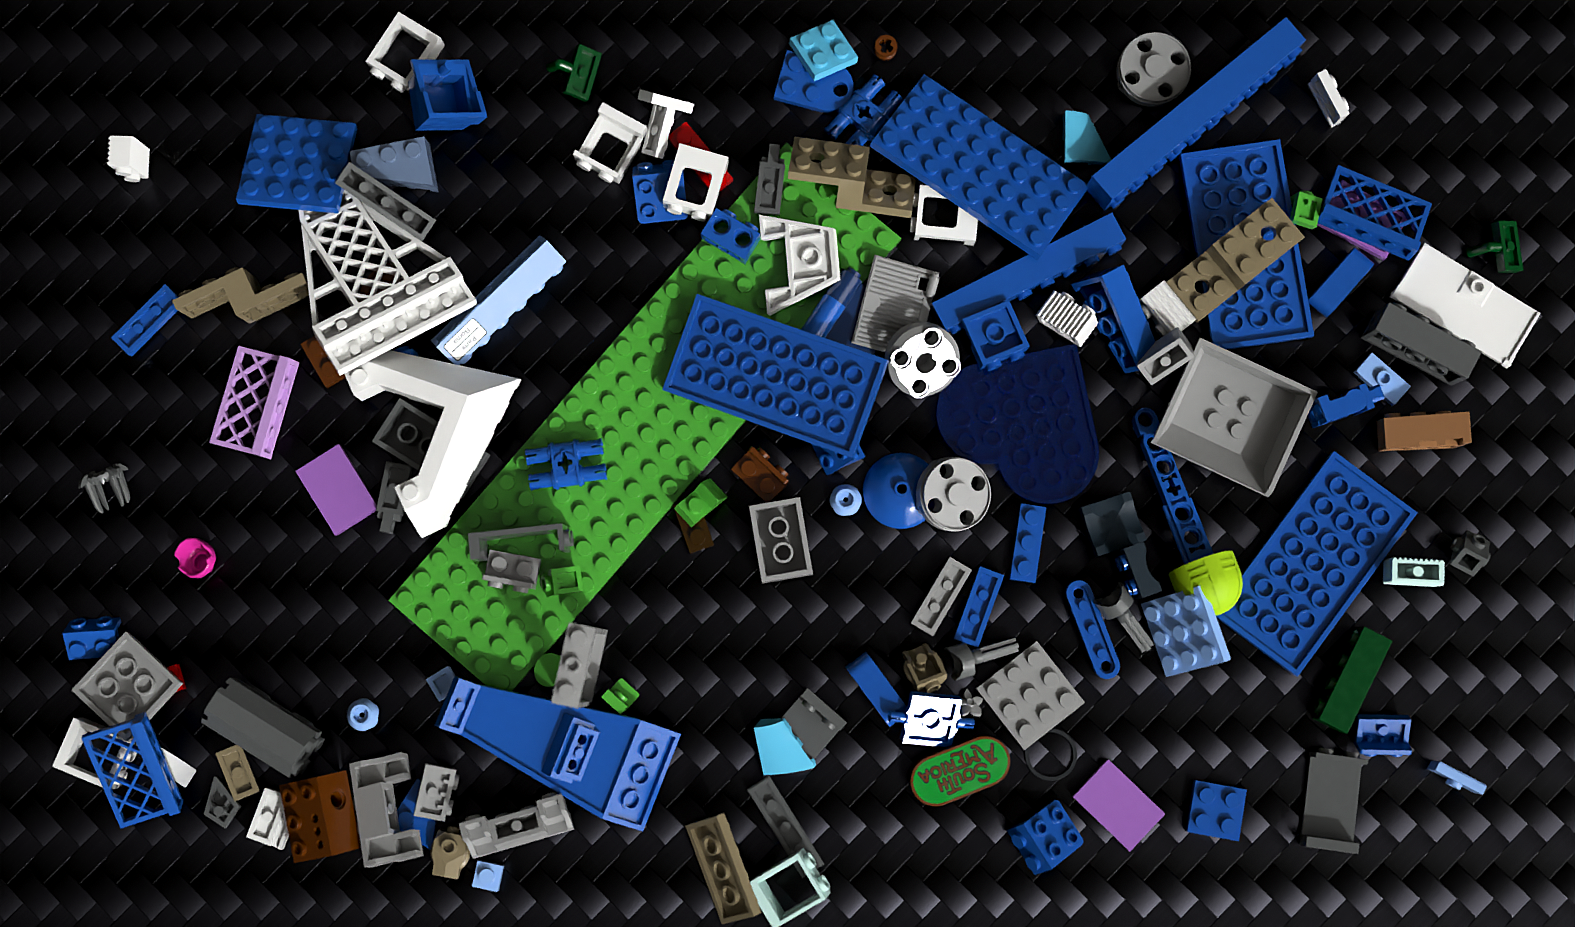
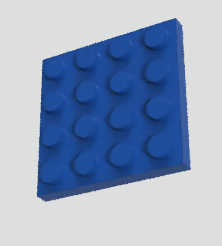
(295, 163)

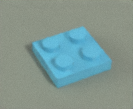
(823, 50)

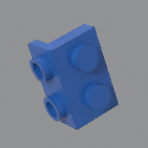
(90, 637)
(1382, 735)

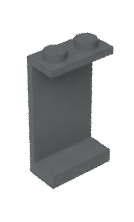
(478, 541)
(1331, 801)

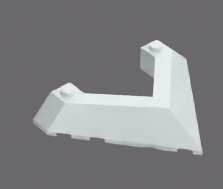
(471, 409)

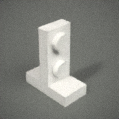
(660, 121)

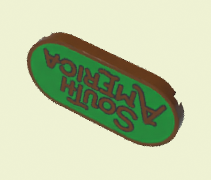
(959, 770)

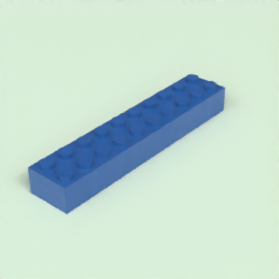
(1195, 114)

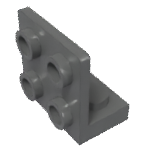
(813, 722)

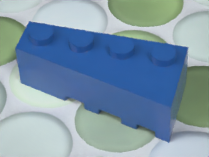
(1118, 314)

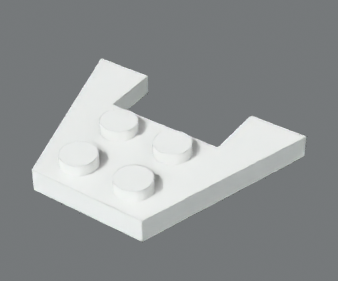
(810, 259)

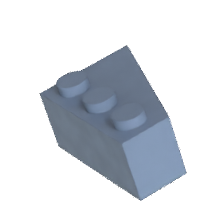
(399, 163)

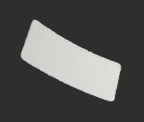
(180, 770)

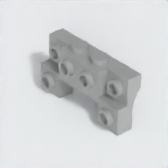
(377, 810)
(515, 829)

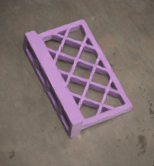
(272, 411)

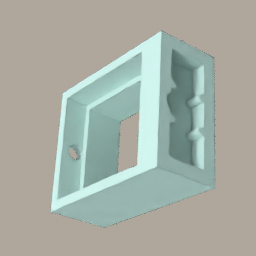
(768, 901)

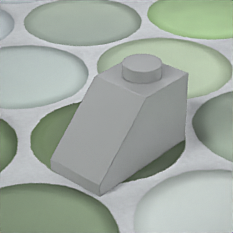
(1166, 356)

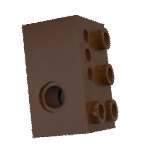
(320, 816)

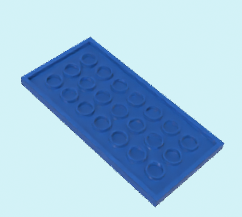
(980, 166)
(1220, 193)
(775, 375)
(1316, 563)

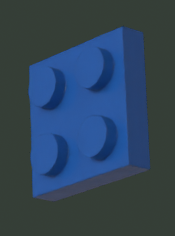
(1216, 810)

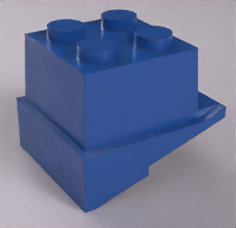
(444, 95)

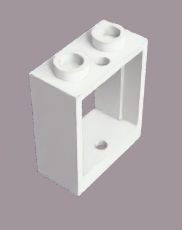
(402, 22)
(72, 745)

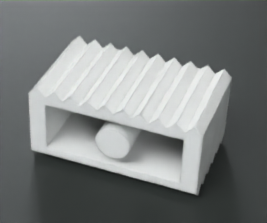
(128, 157)
(1165, 309)
(1067, 317)

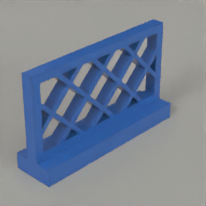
(1371, 231)
(156, 767)

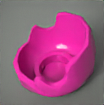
(195, 557)

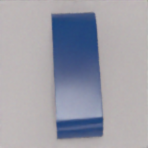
(1340, 282)
(875, 686)

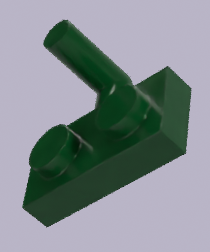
(580, 71)
(1505, 246)

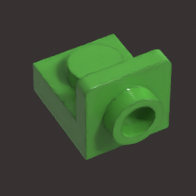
(1305, 209)
(562, 581)
(621, 696)

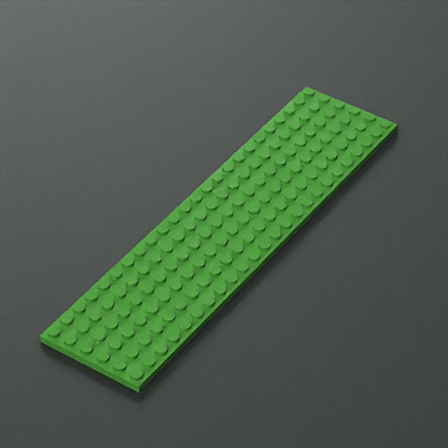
(650, 446)

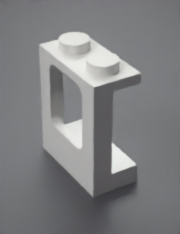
(619, 126)
(702, 161)
(964, 231)

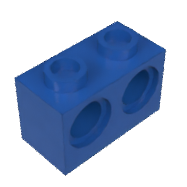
(727, 241)

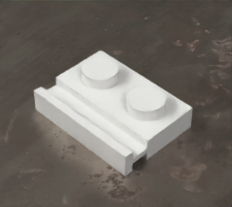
(1328, 98)
(269, 820)

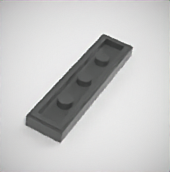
(782, 821)

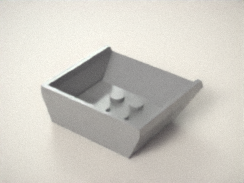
(1234, 417)

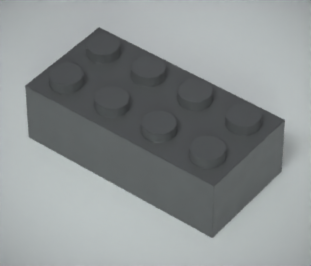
(1421, 343)
(409, 434)

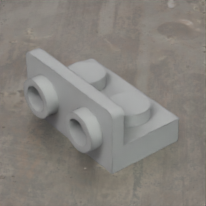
(512, 570)
(435, 792)

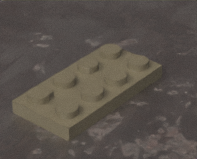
(723, 869)

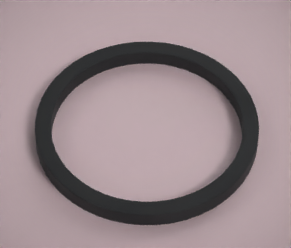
(1067, 771)

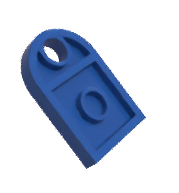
(799, 89)

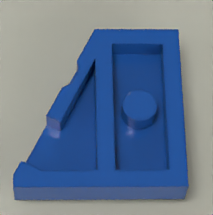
(408, 821)

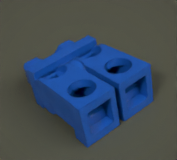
(1351, 402)

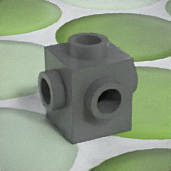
(1470, 552)

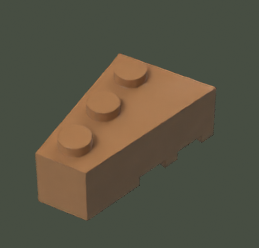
(1423, 431)

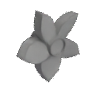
(970, 704)

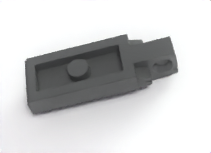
(770, 183)
(389, 505)

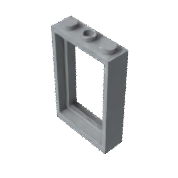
(579, 665)

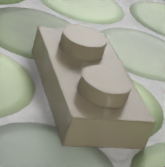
(237, 772)

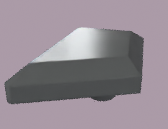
(220, 804)

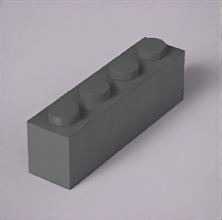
(384, 201)

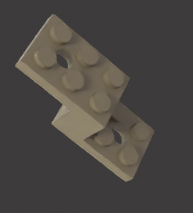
(847, 168)
(1235, 259)
(244, 294)

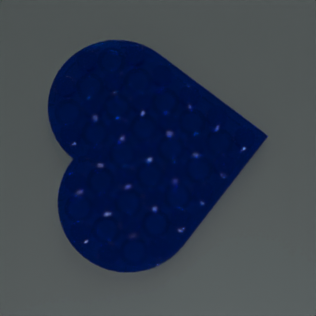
(1027, 420)

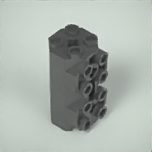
(263, 727)

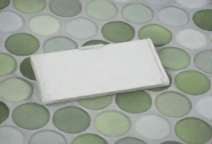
(1465, 305)

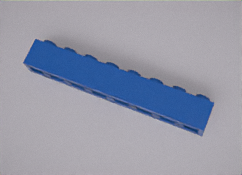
(1027, 273)

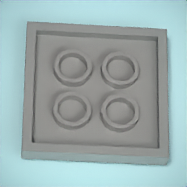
(127, 684)
(1030, 695)

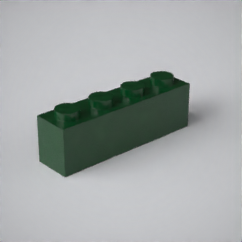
(1351, 679)

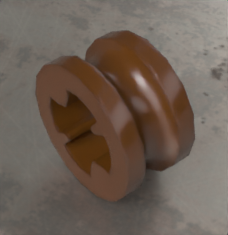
(893, 46)

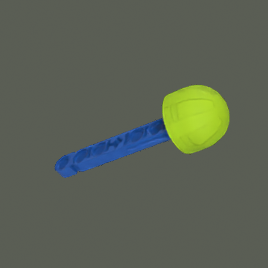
(1214, 573)

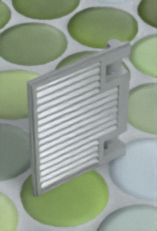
(892, 302)

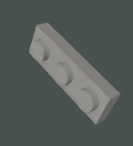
(941, 596)

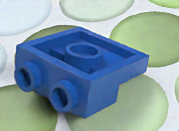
(995, 336)

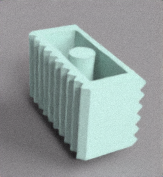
(1413, 572)

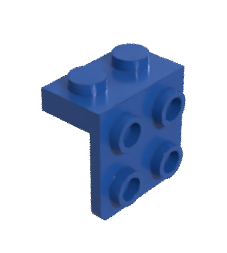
(649, 189)
(1046, 838)

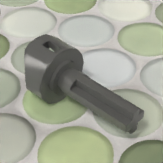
(1117, 606)
(965, 659)

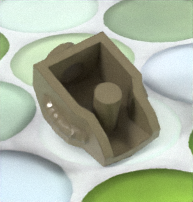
(924, 669)
(449, 853)

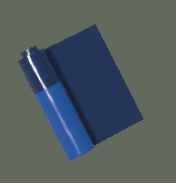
(838, 311)

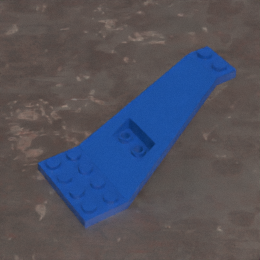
(612, 767)

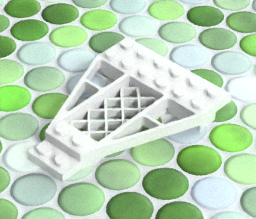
(385, 317)

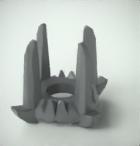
(93, 486)

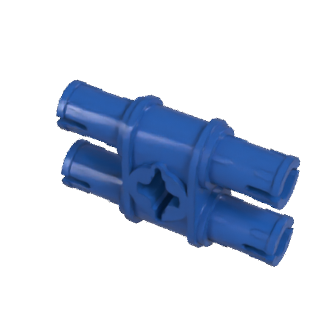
(862, 103)
(556, 454)

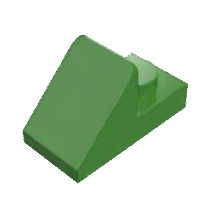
(700, 502)

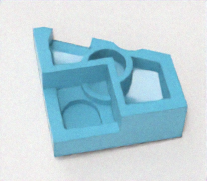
(1082, 140)
(780, 748)

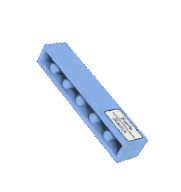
(499, 300)

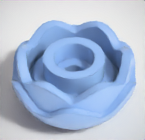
(845, 508)
(368, 708)

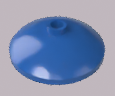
(881, 491)

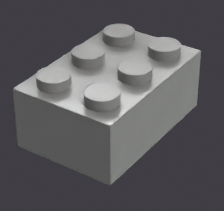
(781, 540)

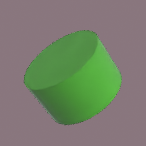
(547, 669)

